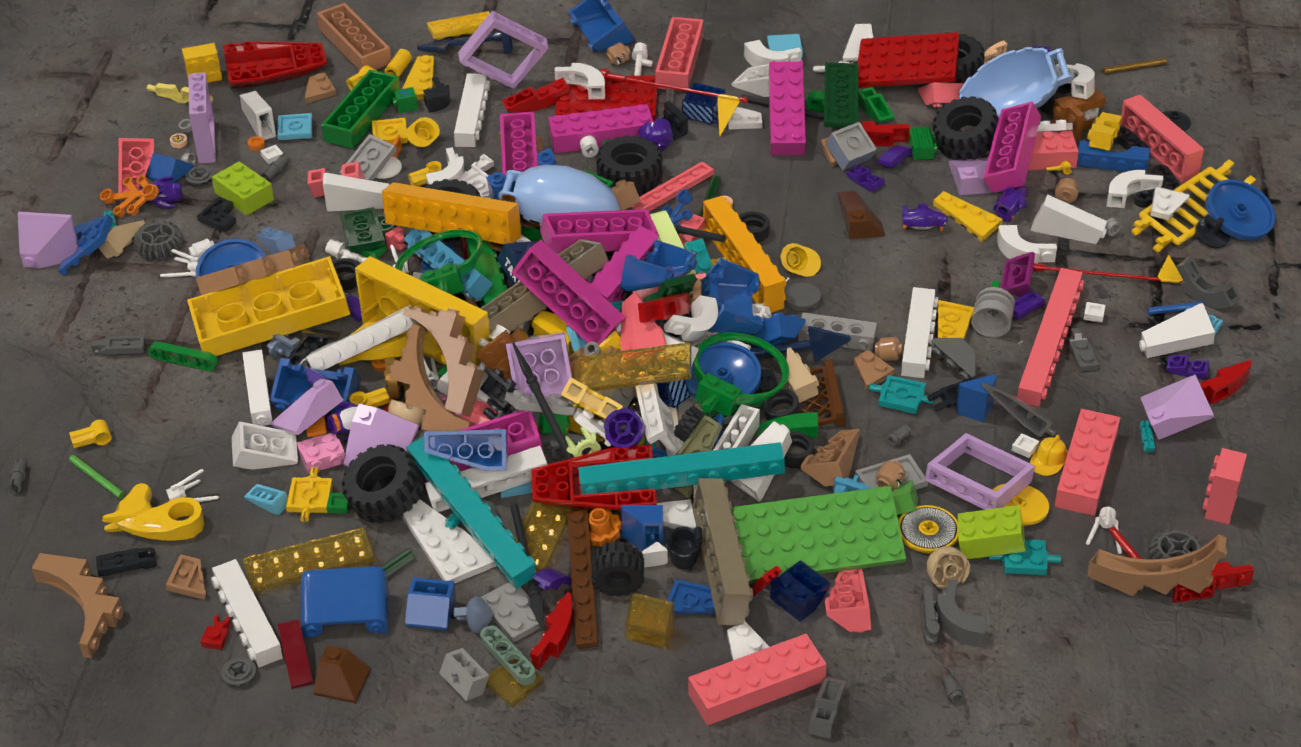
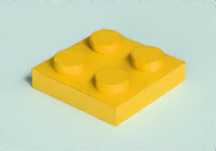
(389, 129)

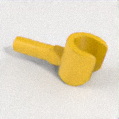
(1064, 166)

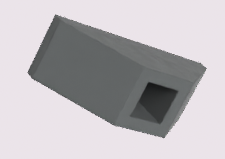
(957, 355)

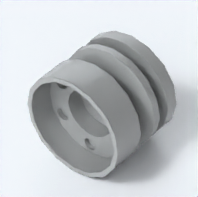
(993, 312)

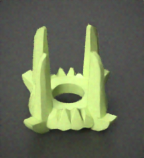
(590, 441)

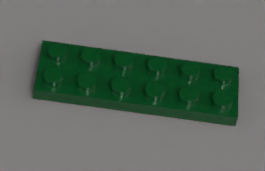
(840, 94)

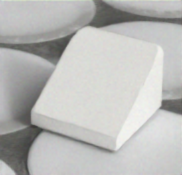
(655, 555)

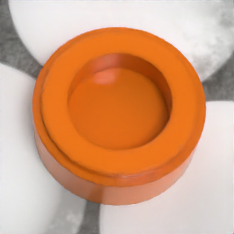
(256, 143)

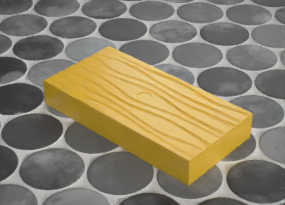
(388, 290)
(268, 307)

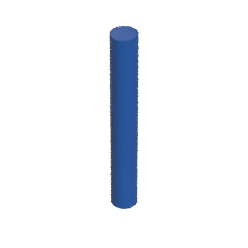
(1171, 308)

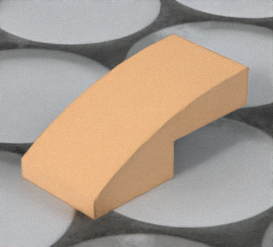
(995, 50)

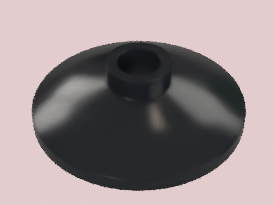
(1179, 119)

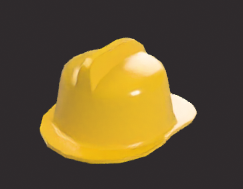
(422, 132)
(800, 260)
(1049, 456)

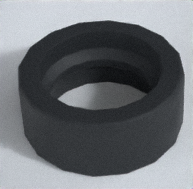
(758, 219)
(346, 265)
(782, 396)
(801, 440)

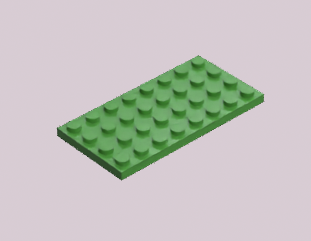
(822, 531)

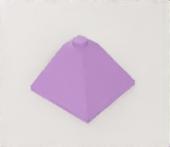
(969, 176)
(45, 238)
(548, 361)
(309, 407)
(1177, 407)
(376, 427)

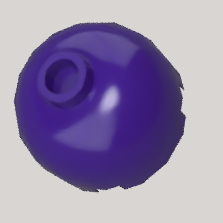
(658, 132)
(624, 428)

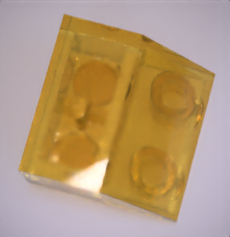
(650, 621)

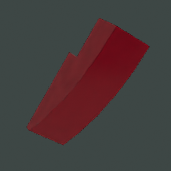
(295, 654)

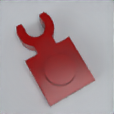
(216, 635)

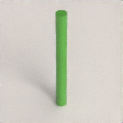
(96, 476)

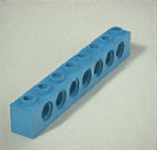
(438, 255)

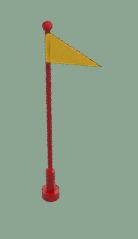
(726, 103)
(1167, 274)

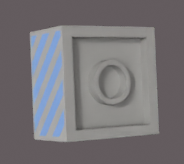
(851, 146)

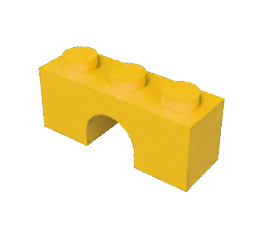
(1104, 131)
(589, 399)

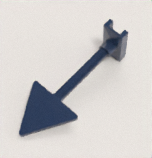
(442, 45)
(821, 342)

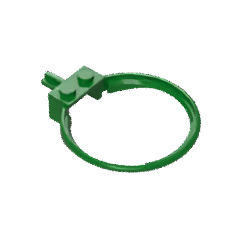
(449, 276)
(723, 396)

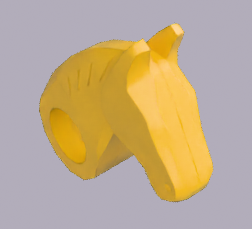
(389, 348)
(158, 523)

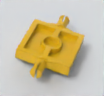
(309, 494)

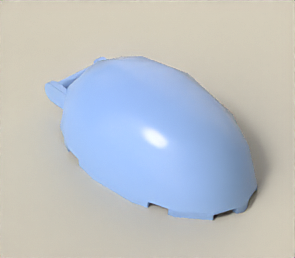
(1018, 78)
(557, 190)

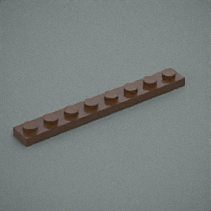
(582, 587)

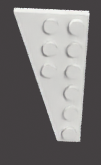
(450, 551)

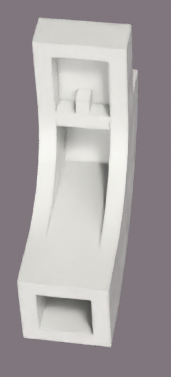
(758, 55)
(585, 76)
(1083, 80)
(452, 171)
(1130, 183)
(1013, 245)
(704, 316)

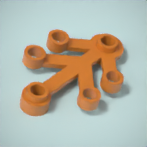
(148, 193)

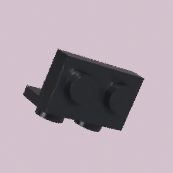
(497, 386)

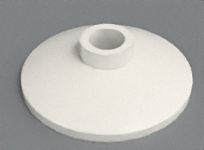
(390, 169)

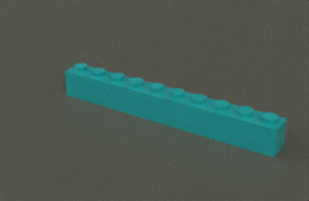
(683, 469)
(475, 515)

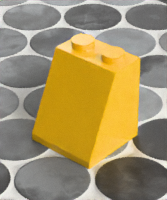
(550, 323)

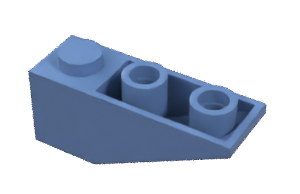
(276, 240)

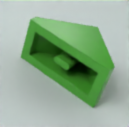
(905, 498)

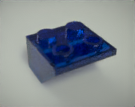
(799, 590)

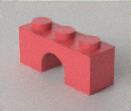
(315, 177)

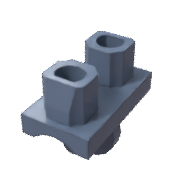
(282, 345)

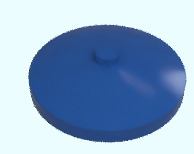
(1243, 207)
(226, 255)
(730, 363)

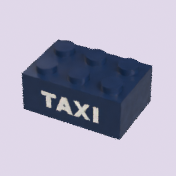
(511, 256)

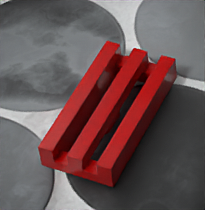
(765, 580)

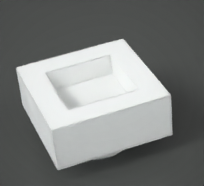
(271, 154)
(1094, 312)
(1025, 445)

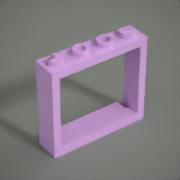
(513, 29)
(202, 118)
(971, 490)

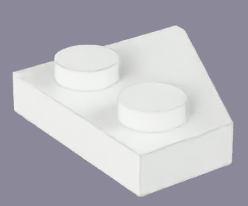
(745, 119)
(1060, 125)
(1167, 202)
(592, 424)
(678, 514)
(744, 641)

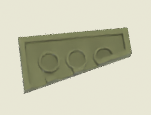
(700, 440)

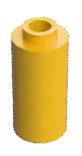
(399, 63)

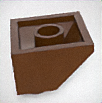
(340, 675)

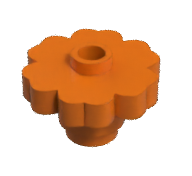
(604, 527)

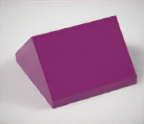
(1018, 274)

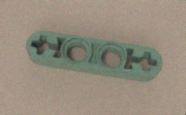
(505, 656)

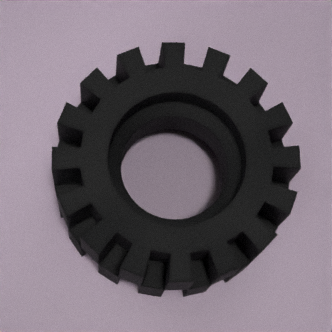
(688, 423)

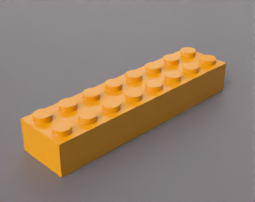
(444, 211)
(744, 251)

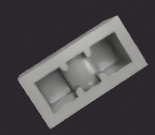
(464, 674)

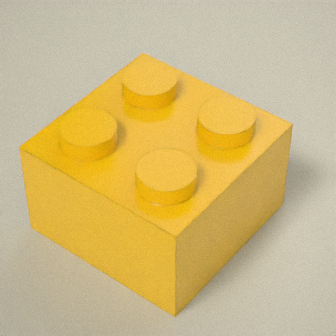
(203, 60)

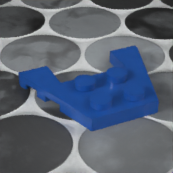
(90, 237)

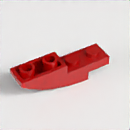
(531, 100)
(886, 134)
(664, 307)
(1226, 382)
(1223, 577)
(557, 633)

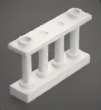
(658, 418)

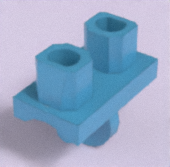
(848, 484)

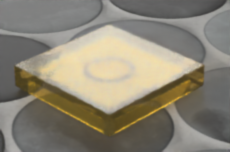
(507, 688)

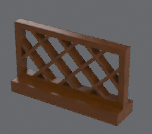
(832, 396)

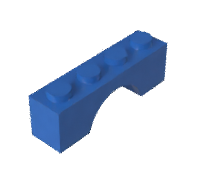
(1133, 159)

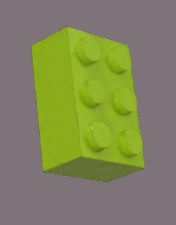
(243, 188)
(991, 532)

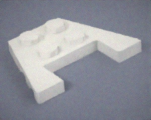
(477, 176)

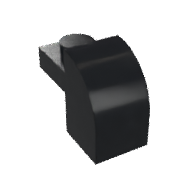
(437, 97)

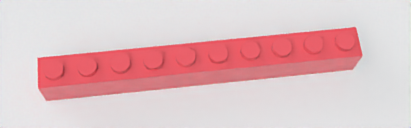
(1050, 337)

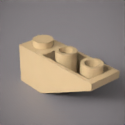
(118, 238)
(800, 379)

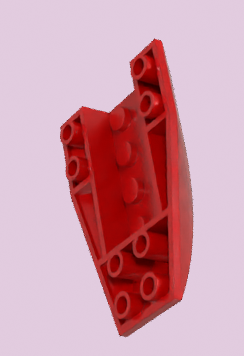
(270, 62)
(560, 482)

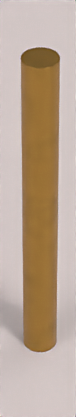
(1113, 69)

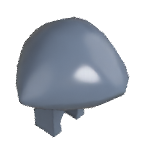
(477, 614)

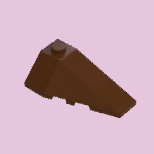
(859, 217)

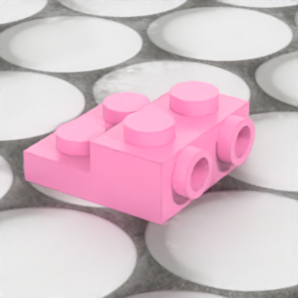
(321, 452)

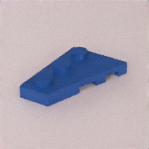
(691, 598)

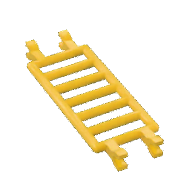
(1168, 236)

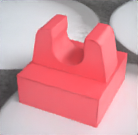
(396, 238)

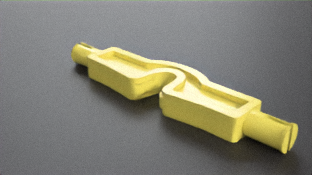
(172, 92)

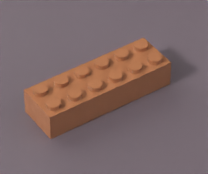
(353, 37)

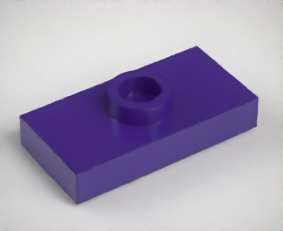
(1027, 304)

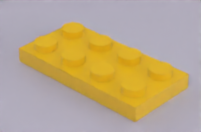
(456, 26)

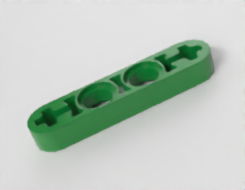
(203, 360)

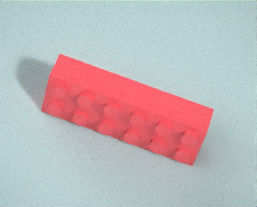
(680, 52)
(1166, 140)
(1087, 462)
(756, 679)

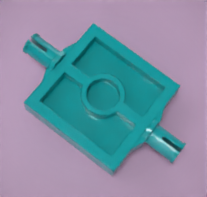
(901, 394)
(1032, 561)

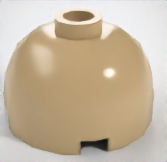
(406, 411)
(947, 564)

